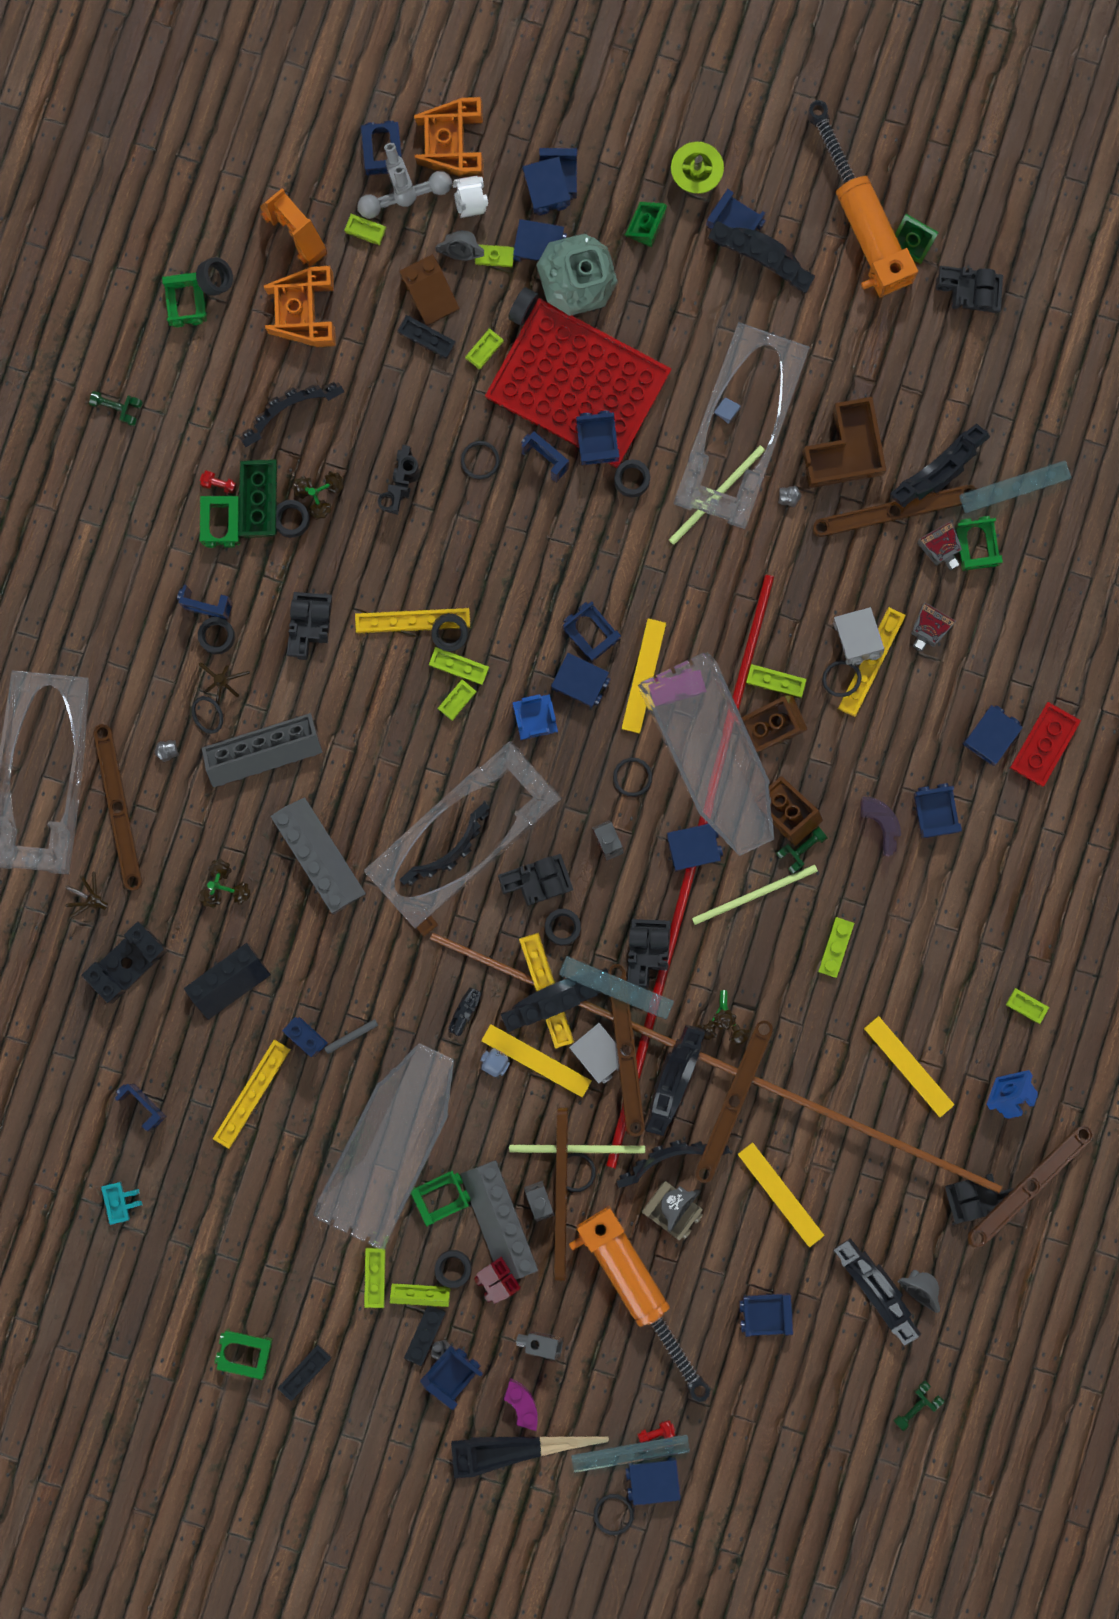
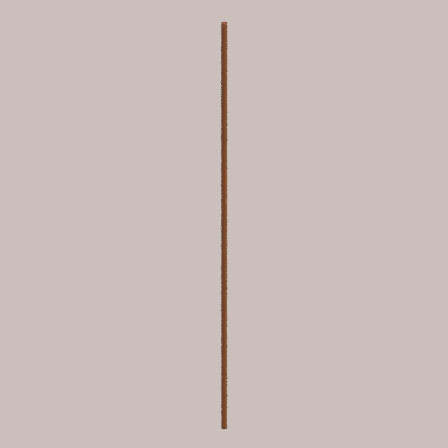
(732, 1070)

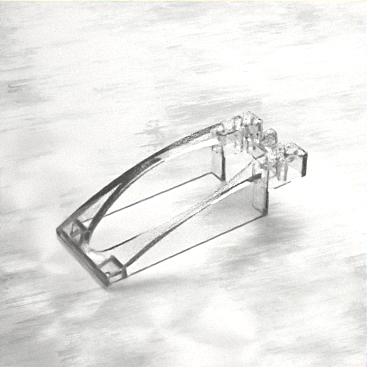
(690, 492)
(20, 695)
(386, 866)

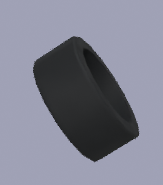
(204, 280)
(523, 306)
(632, 464)
(305, 516)
(452, 618)
(216, 621)
(562, 912)
(438, 1269)

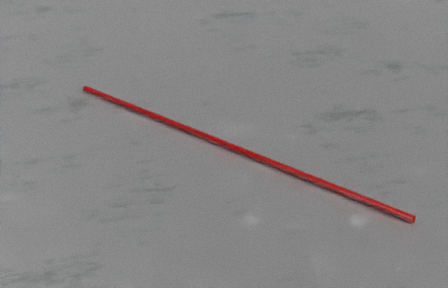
(689, 873)

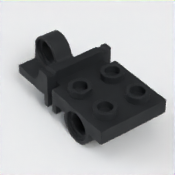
(972, 288)
(401, 478)
(308, 622)
(539, 880)
(649, 947)
(972, 1200)

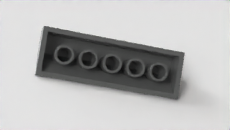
(261, 750)
(318, 855)
(499, 1219)

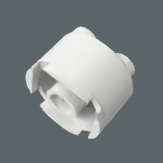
(469, 196)

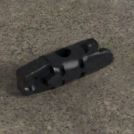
(464, 1011)

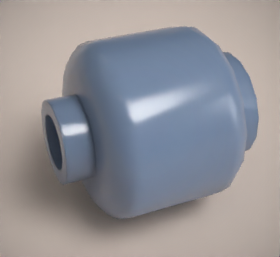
(494, 1062)

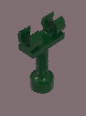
(96, 399)
(818, 836)
(902, 1421)

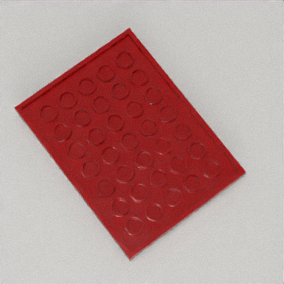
(574, 369)

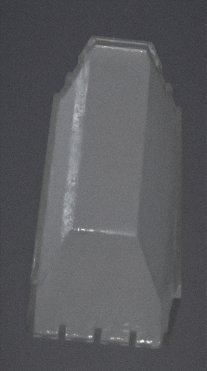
(712, 751)
(389, 1148)

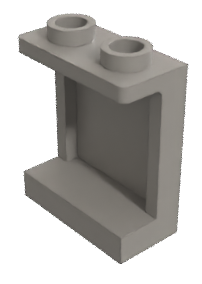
(859, 636)
(597, 1053)

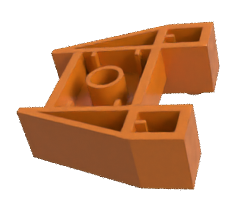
(446, 138)
(306, 238)
(297, 307)

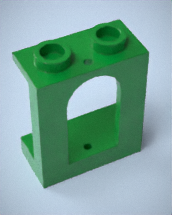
(178, 281)
(987, 525)
(231, 538)
(460, 1203)
(248, 1340)

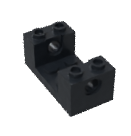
(109, 975)

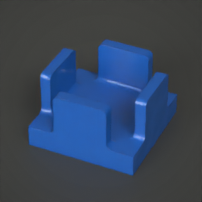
(535, 716)
(1010, 1091)

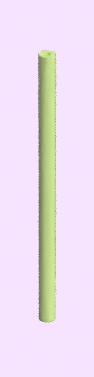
(723, 488)
(755, 894)
(577, 1149)

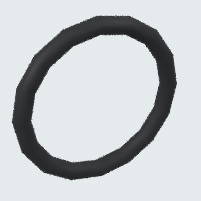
(478, 476)
(846, 693)
(219, 712)
(633, 760)
(593, 1173)
(596, 1514)

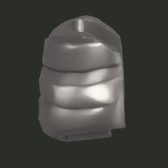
(789, 496)
(166, 750)
(439, 1348)

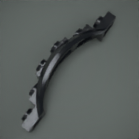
(764, 251)
(277, 404)
(942, 469)
(462, 849)
(547, 1003)
(674, 1079)
(658, 1154)
(879, 1290)

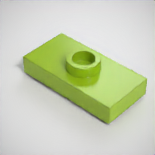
(365, 229)
(496, 256)
(484, 349)
(457, 700)
(1027, 1006)

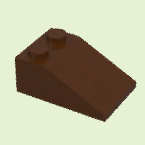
(429, 290)
(774, 723)
(792, 811)

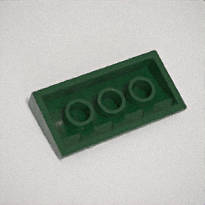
(257, 498)

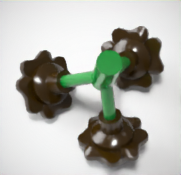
(303, 487)
(211, 896)
(724, 1020)

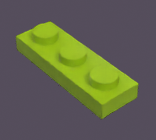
(459, 666)
(776, 681)
(836, 947)
(374, 1278)
(420, 1295)

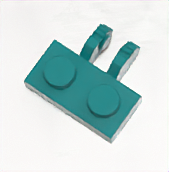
(116, 1202)

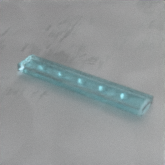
(1015, 486)
(616, 987)
(630, 1453)

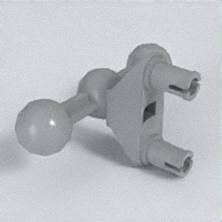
(404, 192)

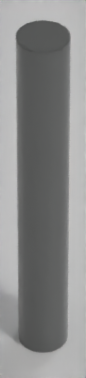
(351, 1036)

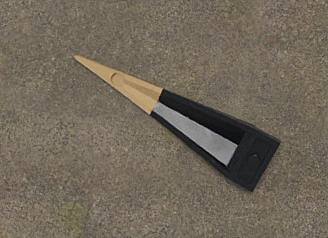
(490, 1453)

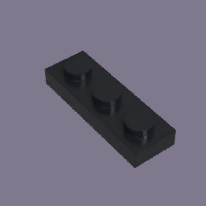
(426, 337)
(424, 1335)
(304, 1372)

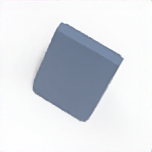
(727, 410)

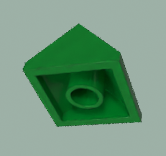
(646, 222)
(915, 237)

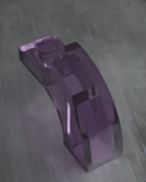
(887, 820)

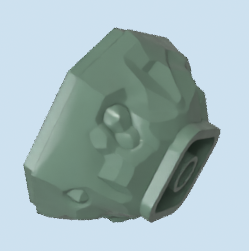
(567, 284)

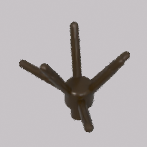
(221, 681)
(92, 899)

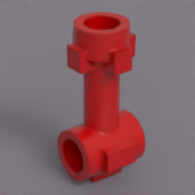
(208, 479)
(666, 1430)

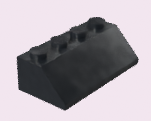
(227, 981)

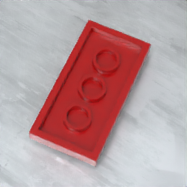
(1045, 744)

